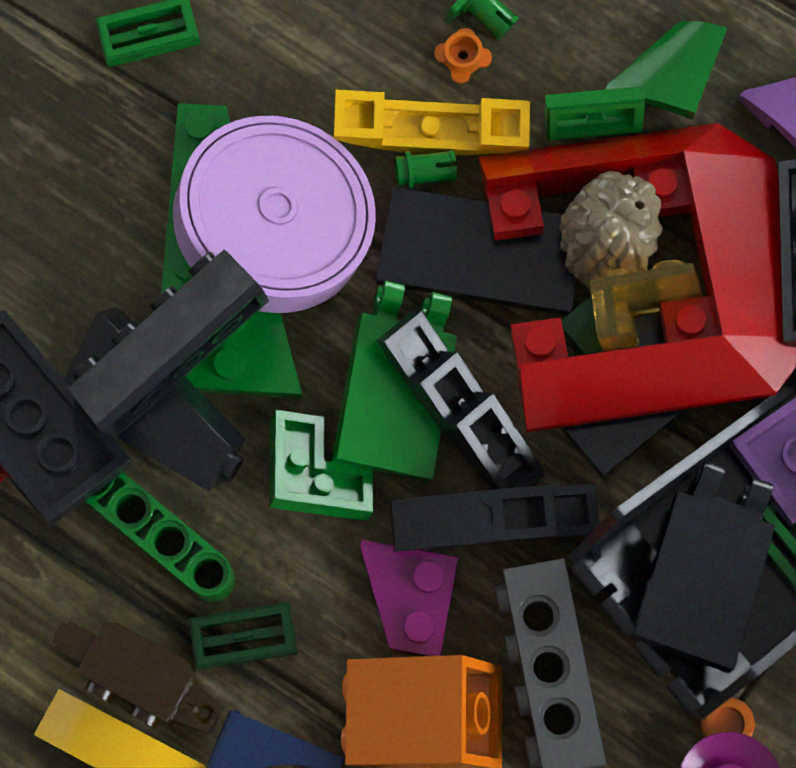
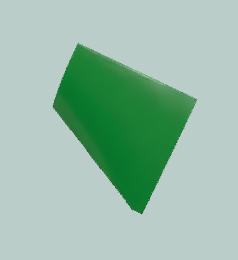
(675, 67)

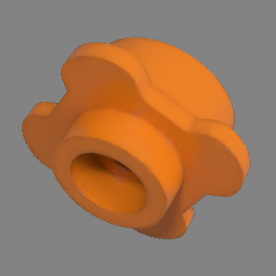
(467, 42)

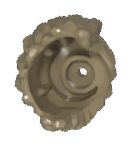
(610, 226)

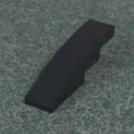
(458, 404)

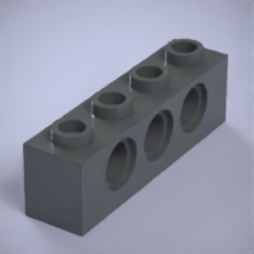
(548, 587)

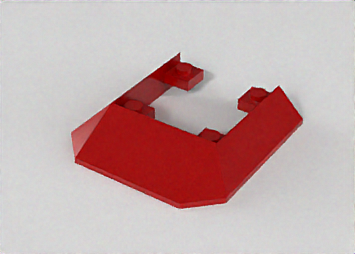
(714, 344)

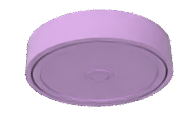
(281, 205)

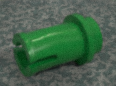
(423, 168)

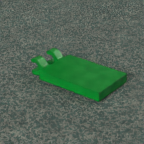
(380, 416)

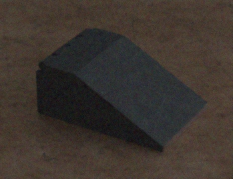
(623, 550)

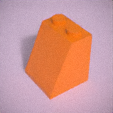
(423, 712)

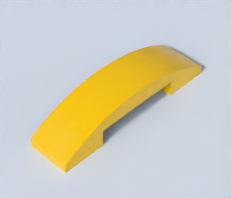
(431, 127)
(104, 739)

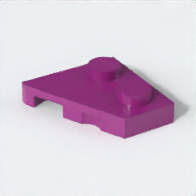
(411, 596)

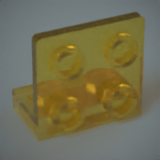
(629, 293)

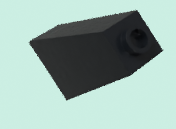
(180, 427)

